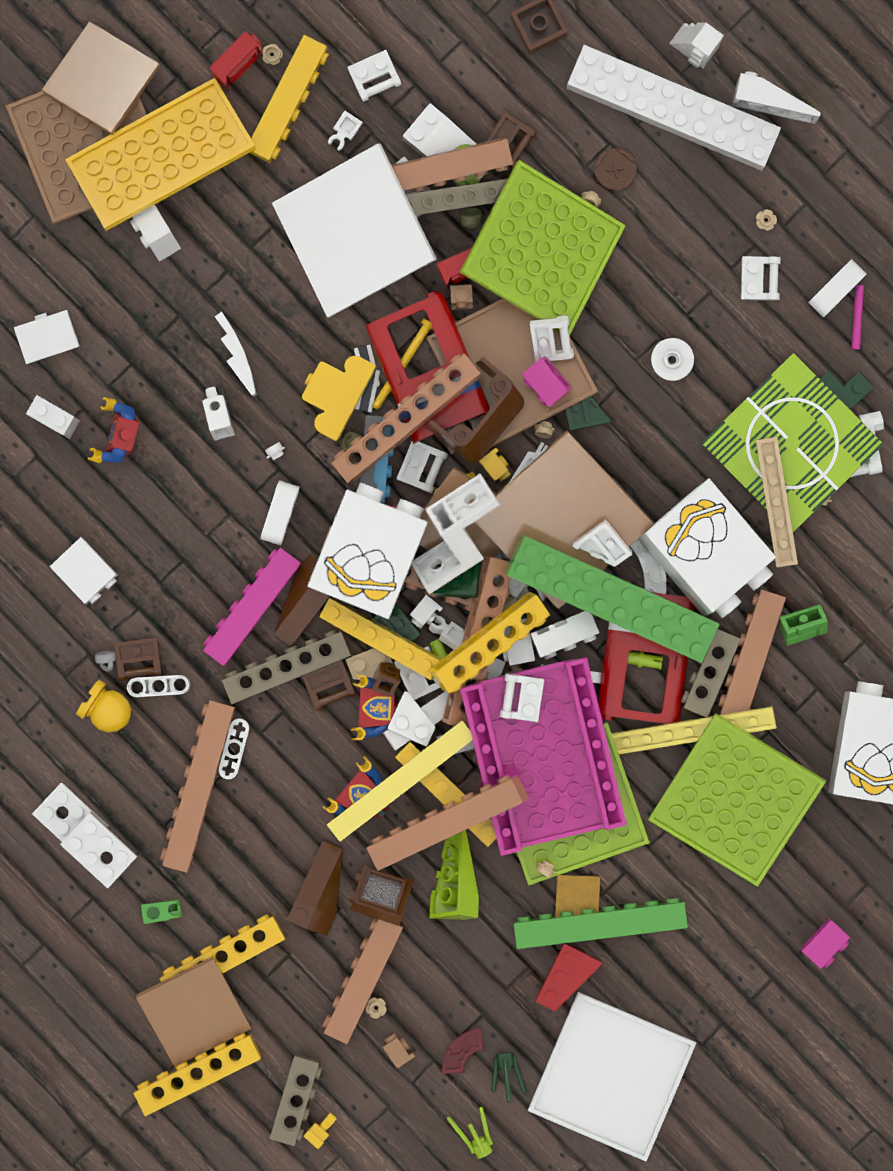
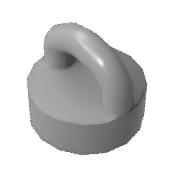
(105, 657)

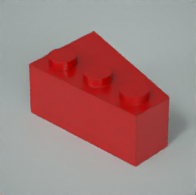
(566, 975)

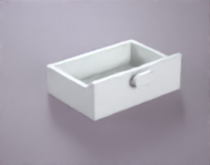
(46, 336)

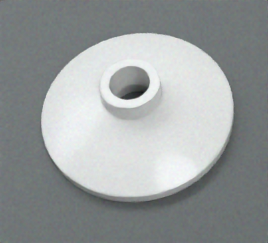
(677, 349)

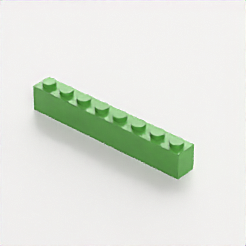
(601, 924)

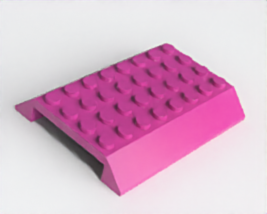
(558, 758)

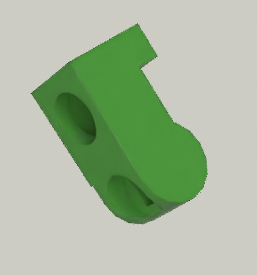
(161, 911)

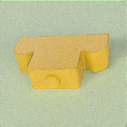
(337, 393)

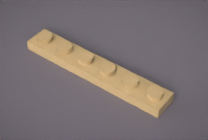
(776, 502)

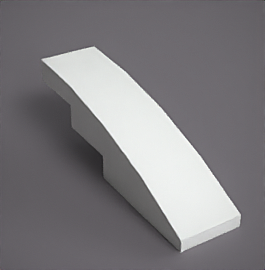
(239, 360)
(433, 710)

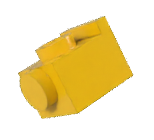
(495, 466)

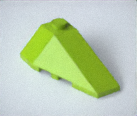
(456, 887)

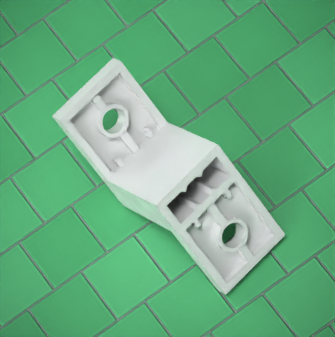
(458, 549)

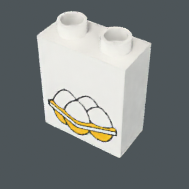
(708, 550)
(369, 551)
(864, 746)

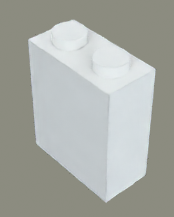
(53, 417)
(84, 571)

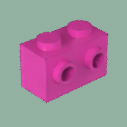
(546, 381)
(825, 944)

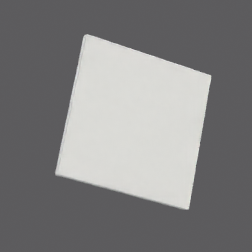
(354, 230)
(612, 1076)

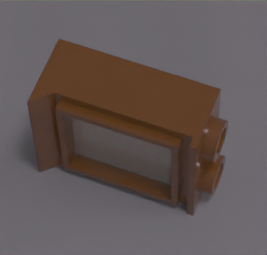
(380, 895)

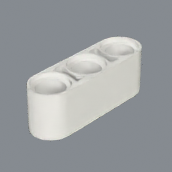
(837, 288)
(280, 512)
(148, 683)

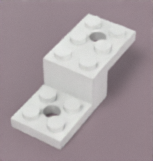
(84, 835)

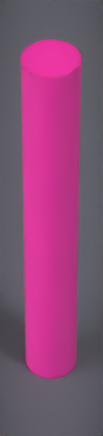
(857, 318)

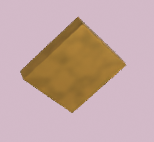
(577, 893)

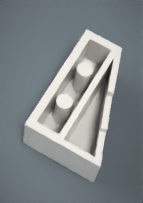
(697, 42)
(155, 233)
(564, 634)

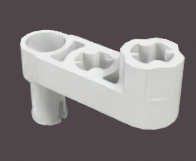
(874, 423)

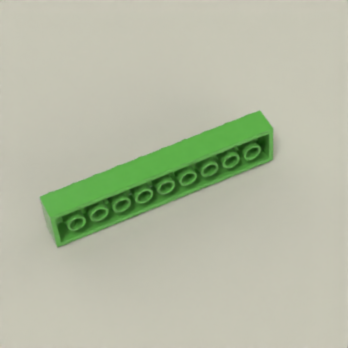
(611, 598)

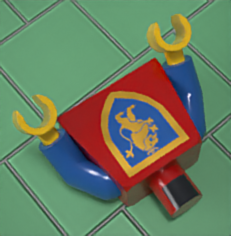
(121, 433)
(374, 711)
(359, 786)

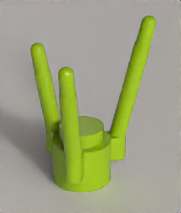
(480, 1146)

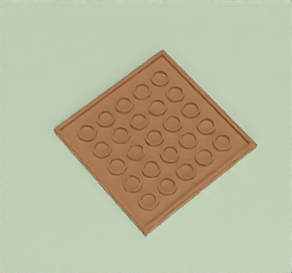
(51, 135)

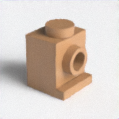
(461, 297)
(397, 1050)

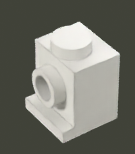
(424, 612)

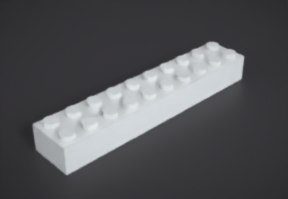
(673, 107)

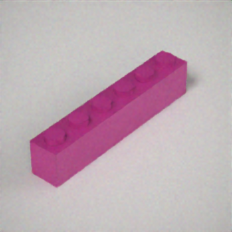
(252, 606)

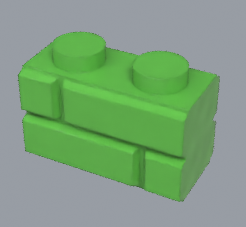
(803, 624)

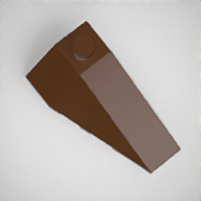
(301, 604)
(318, 896)

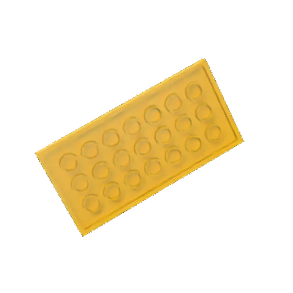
(160, 154)

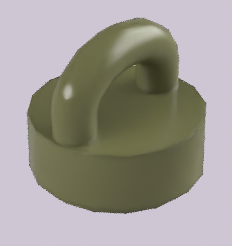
(471, 217)
(348, 438)

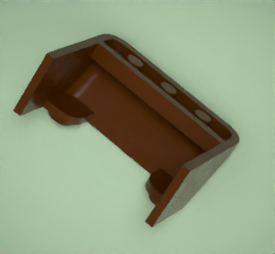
(476, 443)

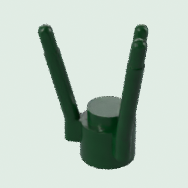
(505, 1062)

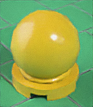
(107, 709)

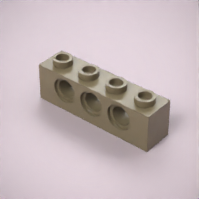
(703, 706)
(281, 1131)

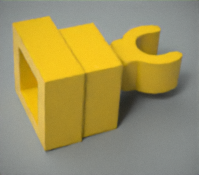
(317, 1133)

